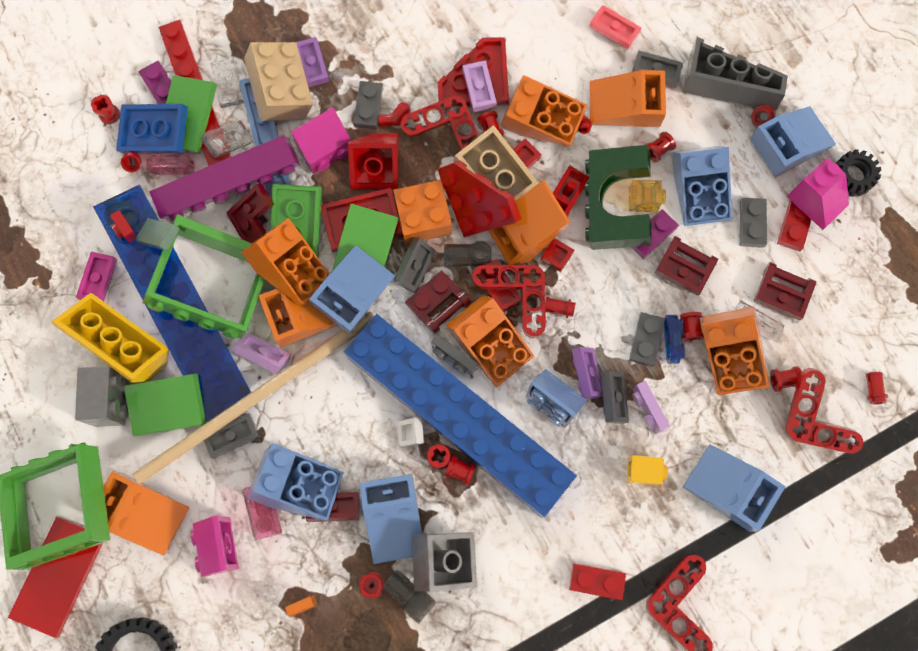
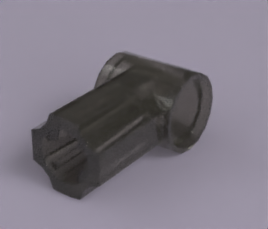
(465, 254)
(414, 603)

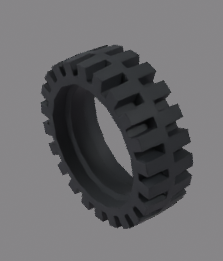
(144, 625)

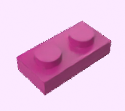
(97, 276)

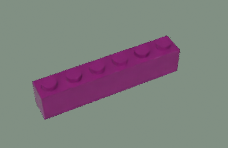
(225, 178)

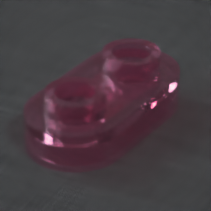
(163, 165)

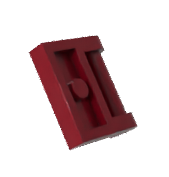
(683, 271)
(432, 296)
(781, 297)

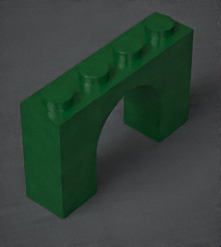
(604, 170)

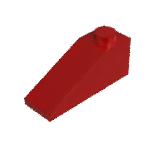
(570, 188)

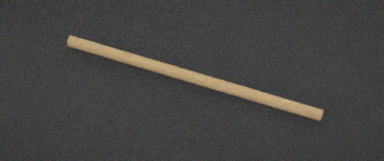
(248, 402)

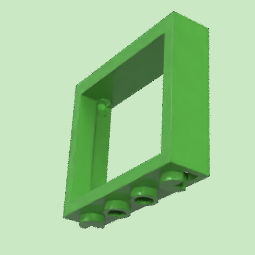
(218, 241)
(14, 508)

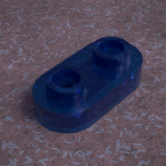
(674, 349)

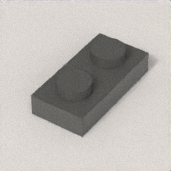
(649, 61)
(368, 105)
(753, 222)
(414, 265)
(646, 339)
(461, 361)
(614, 397)
(232, 436)

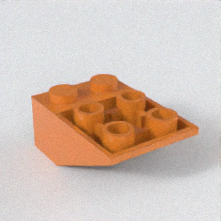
(629, 99)
(543, 113)
(539, 225)
(287, 262)
(290, 320)
(490, 340)
(735, 351)
(142, 513)

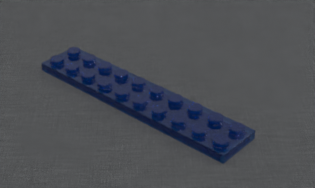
(189, 344)

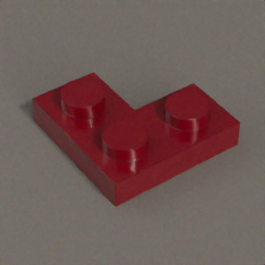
(248, 210)

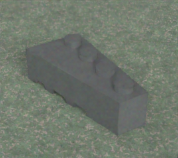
(732, 78)

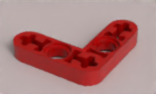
(454, 119)
(527, 289)
(811, 426)
(672, 611)

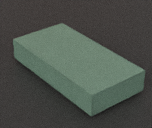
(157, 234)

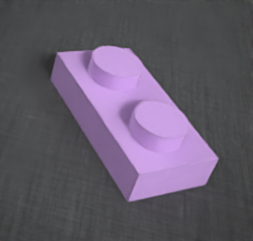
(479, 86)
(262, 353)
(654, 416)

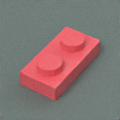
(615, 27)

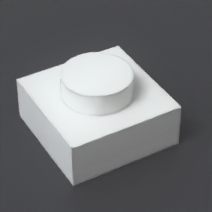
(410, 432)

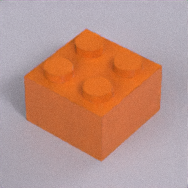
(423, 211)

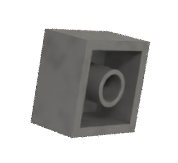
(101, 397)
(444, 561)

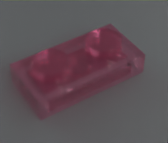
(263, 519)

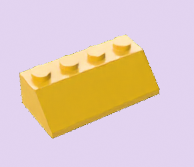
(113, 339)

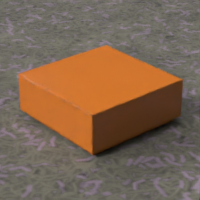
(301, 606)

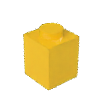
(646, 470)

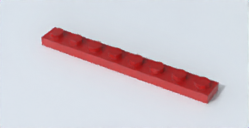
(185, 65)

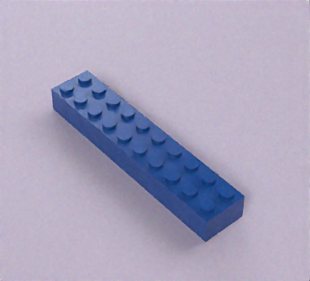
(460, 416)

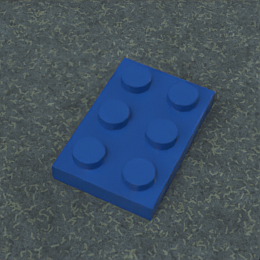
(152, 128)

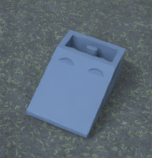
(791, 140)
(703, 184)
(351, 289)
(554, 398)
(295, 483)
(734, 488)
(391, 517)

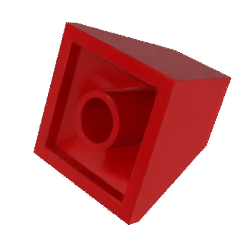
(374, 161)

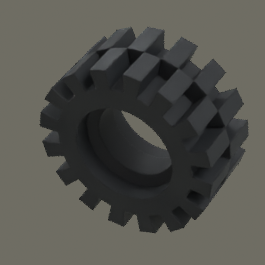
(867, 167)

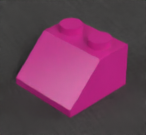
(322, 141)
(822, 193)
(214, 546)

